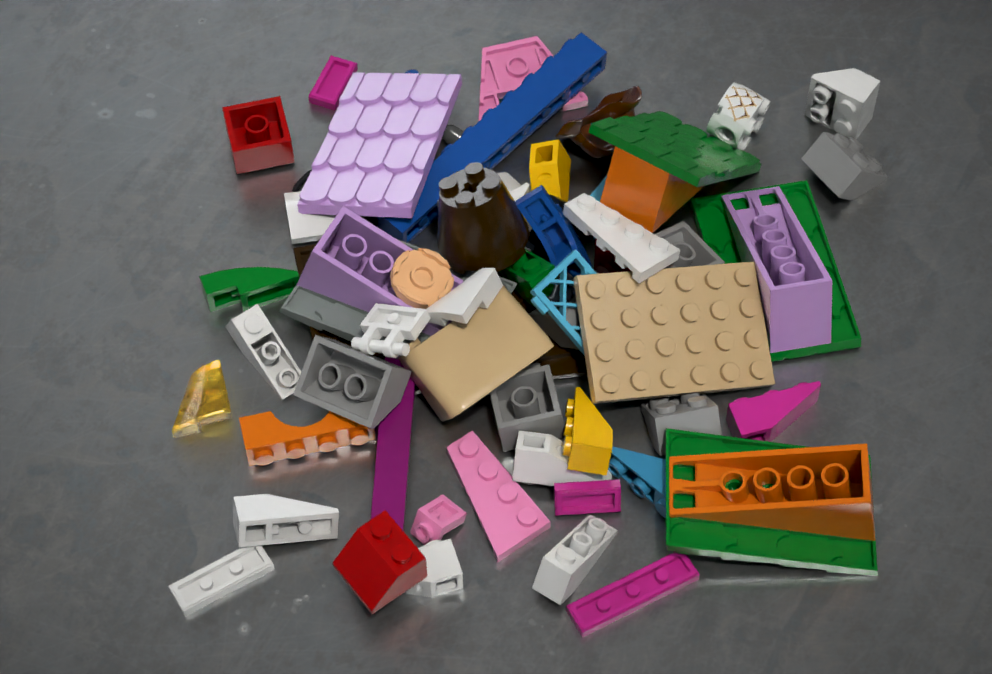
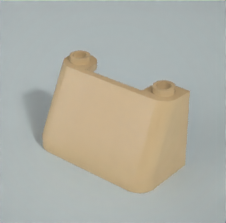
(476, 357)

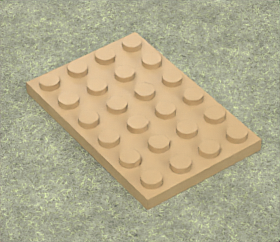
(673, 332)

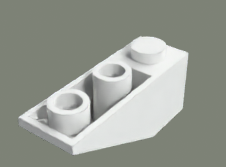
(265, 350)
(541, 461)
(572, 559)
(443, 570)

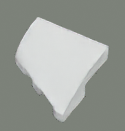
(465, 299)

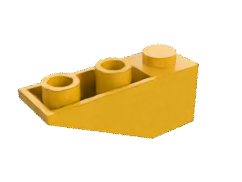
(550, 168)
(587, 436)

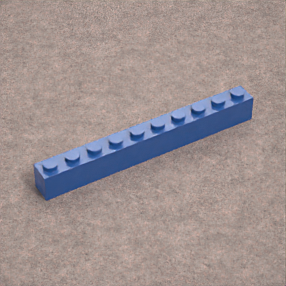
(506, 126)

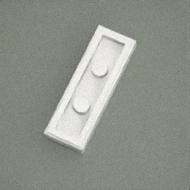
(220, 578)

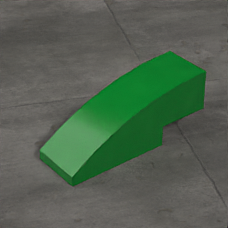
(247, 286)

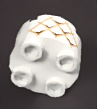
(738, 116)

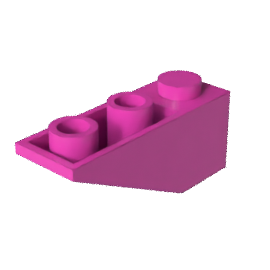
(770, 413)

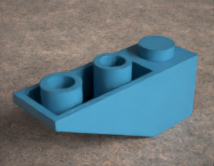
(643, 473)

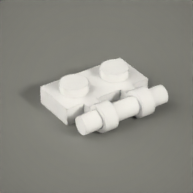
(395, 324)

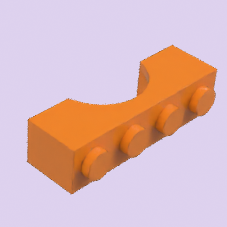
(271, 440)

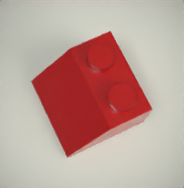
(380, 562)

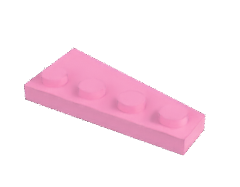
(502, 506)

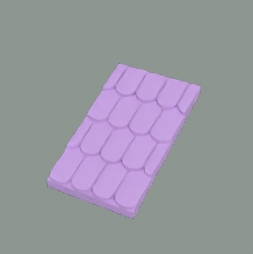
(380, 144)

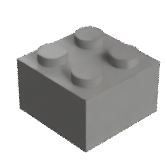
(527, 404)

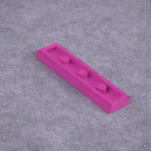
(632, 593)

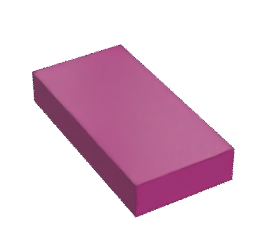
(332, 82)
(587, 497)

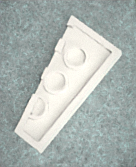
(628, 241)

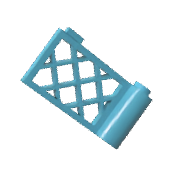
(545, 306)

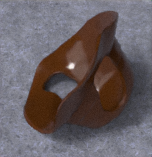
(611, 107)

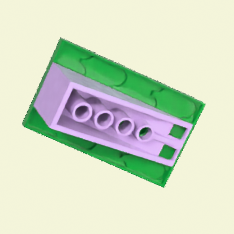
(794, 265)

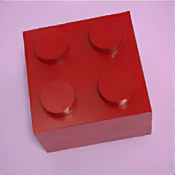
(258, 135)

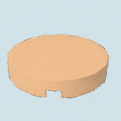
(425, 285)

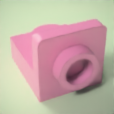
(436, 519)

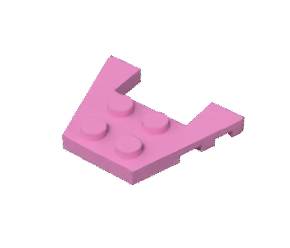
(506, 67)

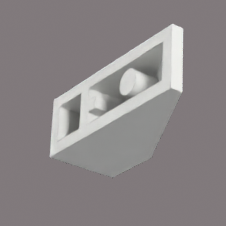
(280, 520)

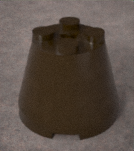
(479, 221)

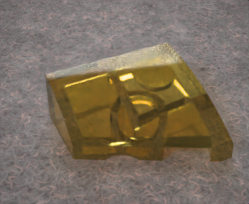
(203, 401)

